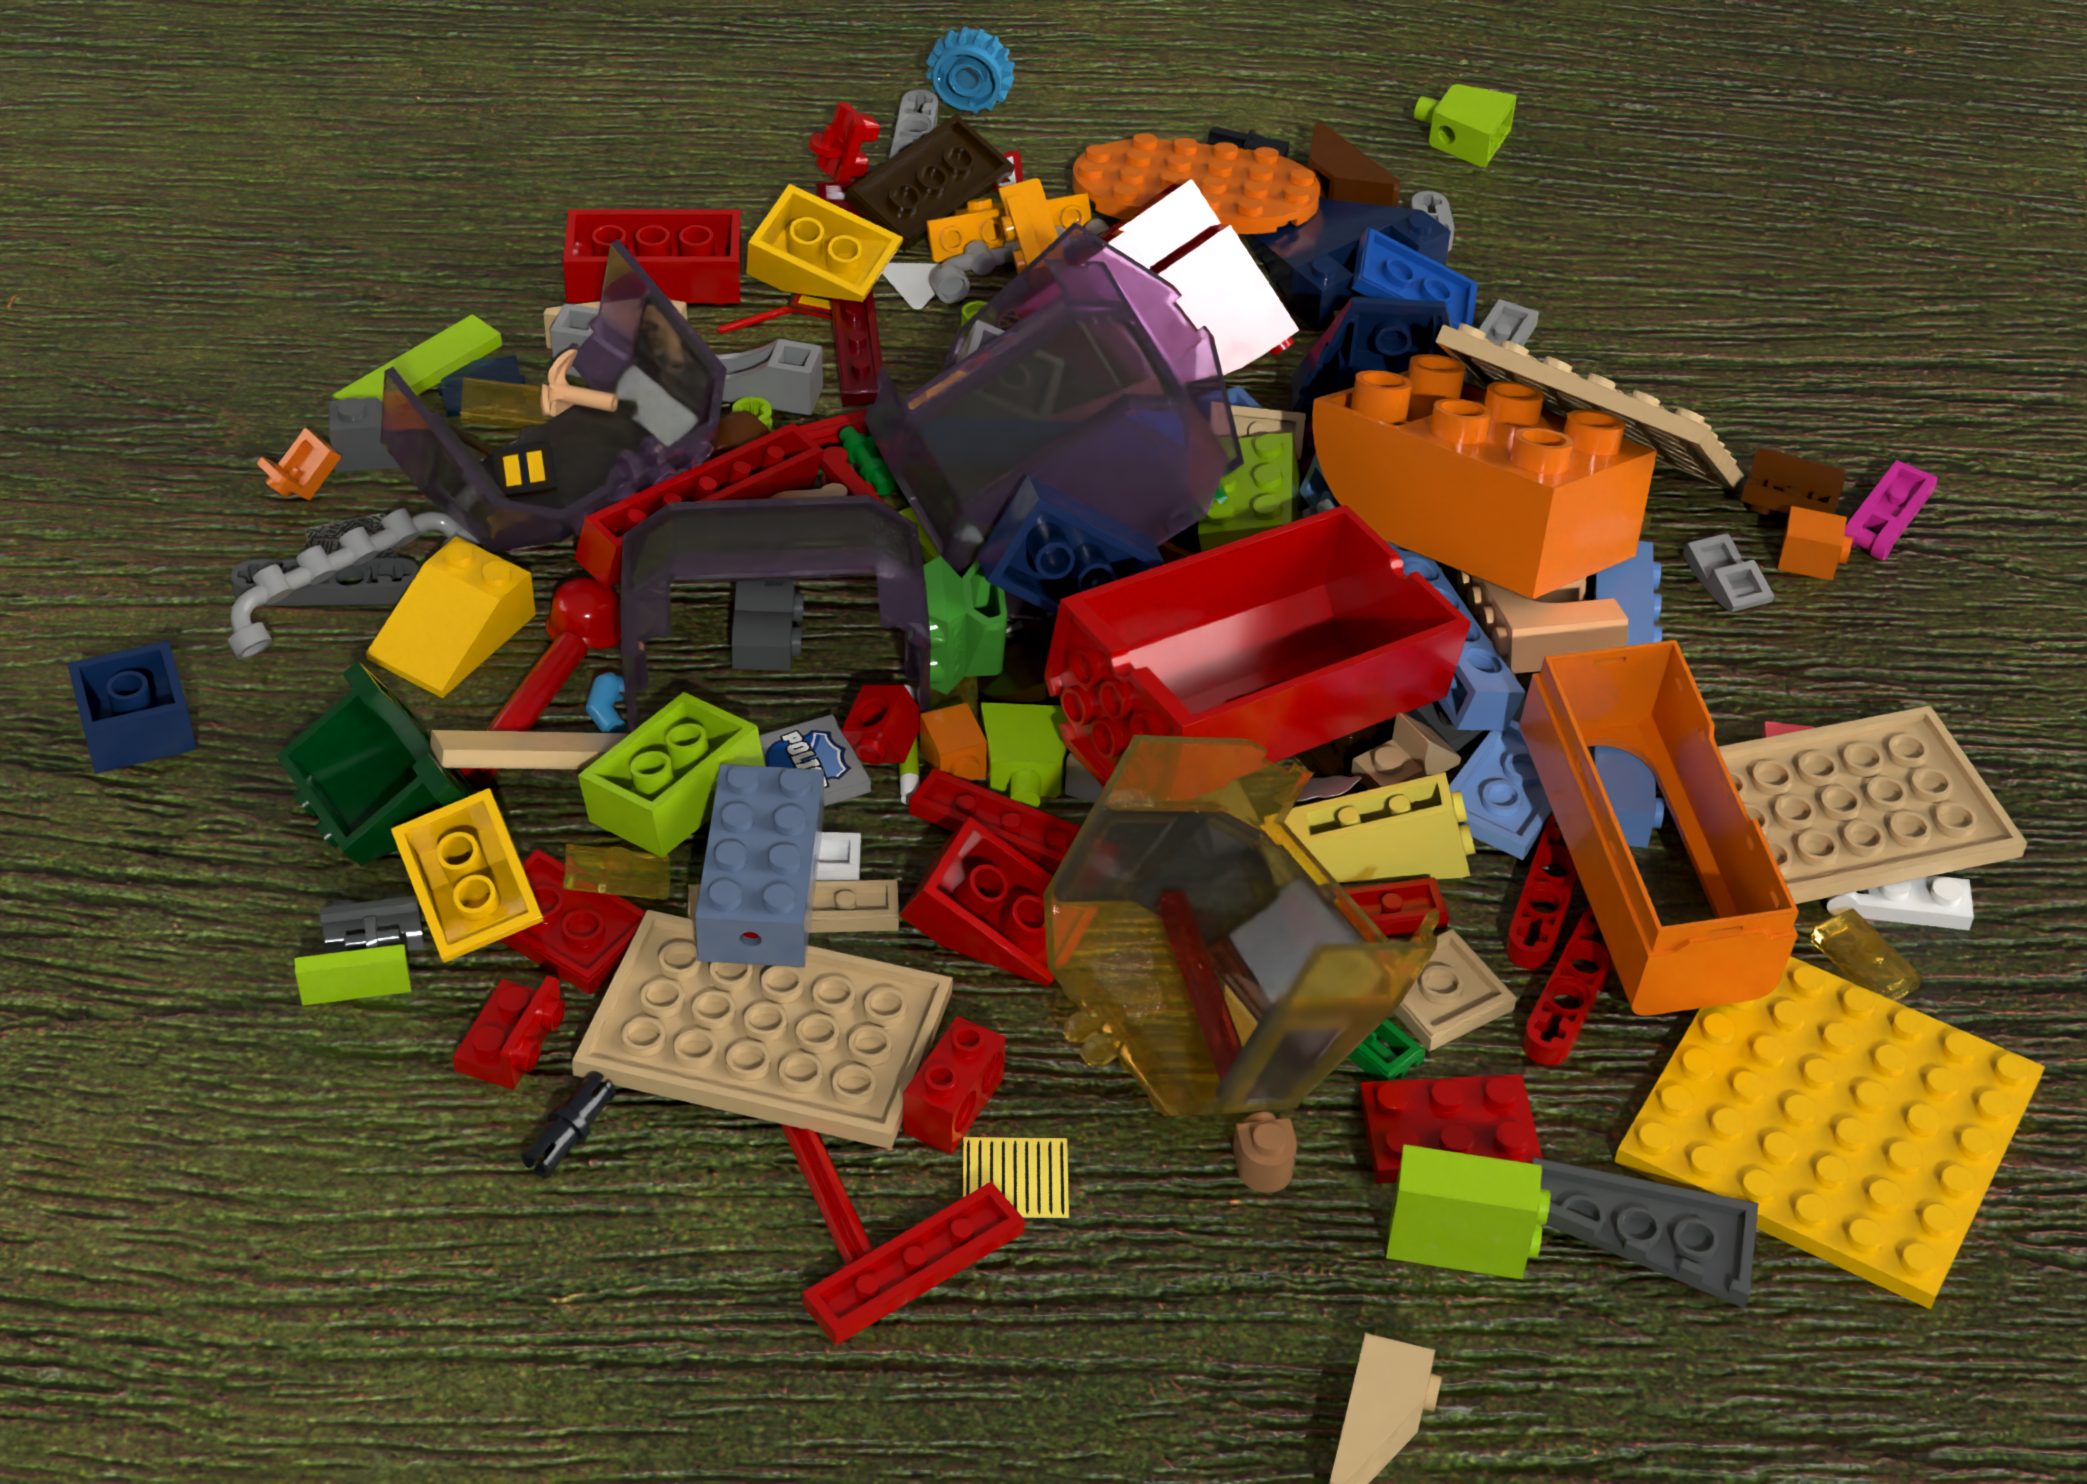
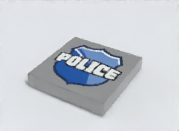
(821, 747)

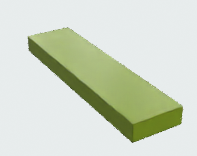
(431, 360)

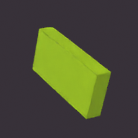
(352, 974)

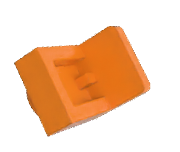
(302, 467)

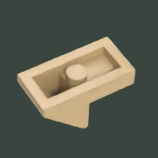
(1409, 755)

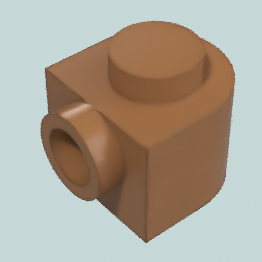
(1265, 1152)

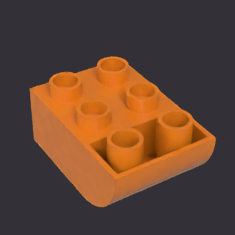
(1484, 474)

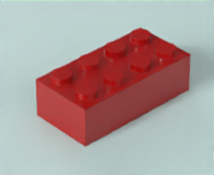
(684, 251)

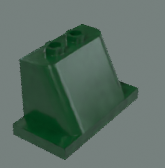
(368, 769)

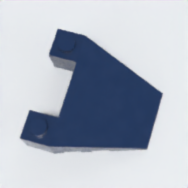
(1315, 257)
(1367, 337)

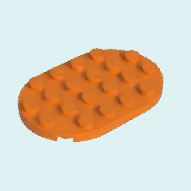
(1243, 187)

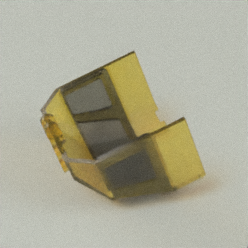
(1284, 937)

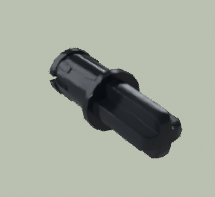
(1246, 141)

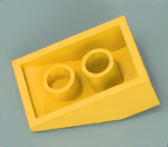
(819, 248)
(453, 617)
(467, 875)

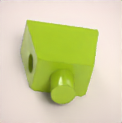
(1468, 122)
(1024, 750)

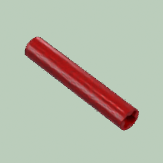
(534, 694)

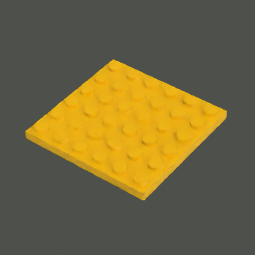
(1841, 1120)

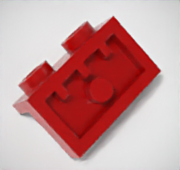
(510, 1032)

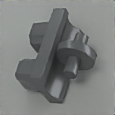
(372, 924)

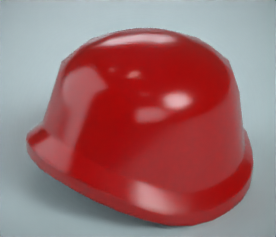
(587, 611)

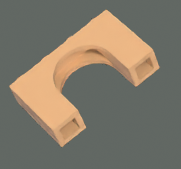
(1548, 625)

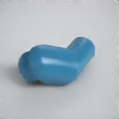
(601, 701)

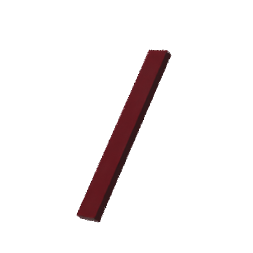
(853, 326)

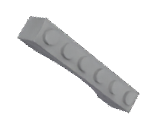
(781, 372)

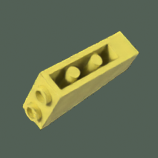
(1389, 832)

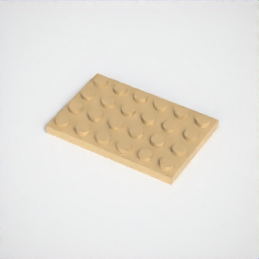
(1870, 804)
(766, 1041)

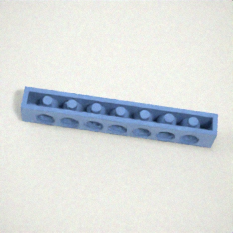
(1483, 687)

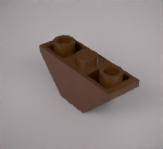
(1348, 172)

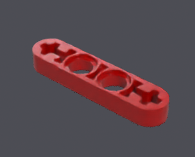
(1546, 888)
(1571, 982)

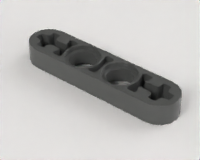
(330, 592)

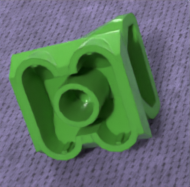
(964, 624)

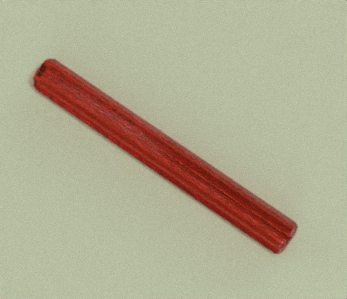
(1200, 980)

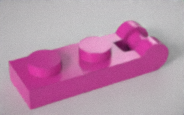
(1890, 509)

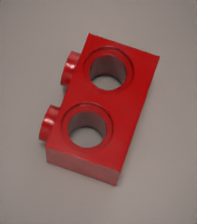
(954, 1085)

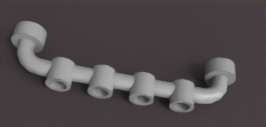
(950, 280)
(318, 566)

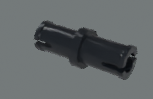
(568, 1125)

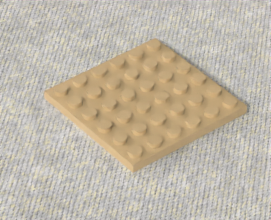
(1679, 438)

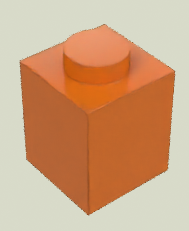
(1814, 543)
(954, 742)

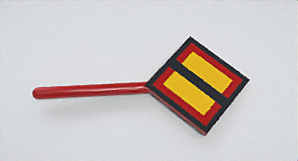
(799, 303)

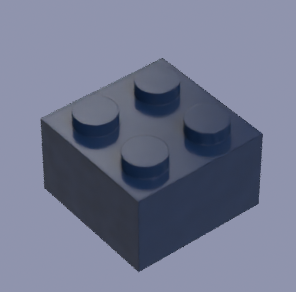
(132, 706)

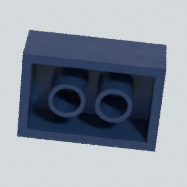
(1060, 547)

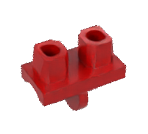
(839, 145)

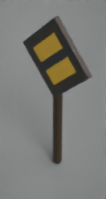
(519, 468)

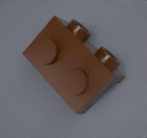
(1788, 481)

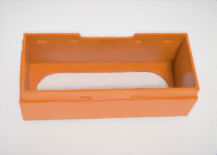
(1652, 708)

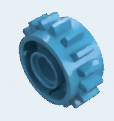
(977, 52)

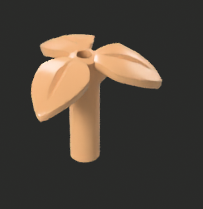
(561, 396)

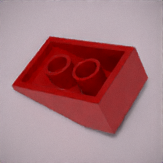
(984, 903)

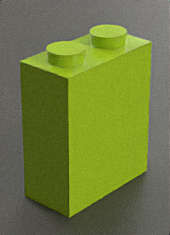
(1467, 1212)

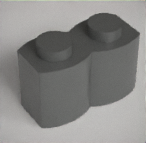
(765, 625)

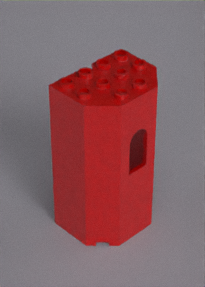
(1254, 642)

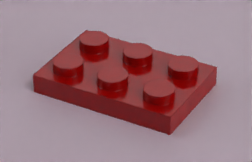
(1448, 1114)

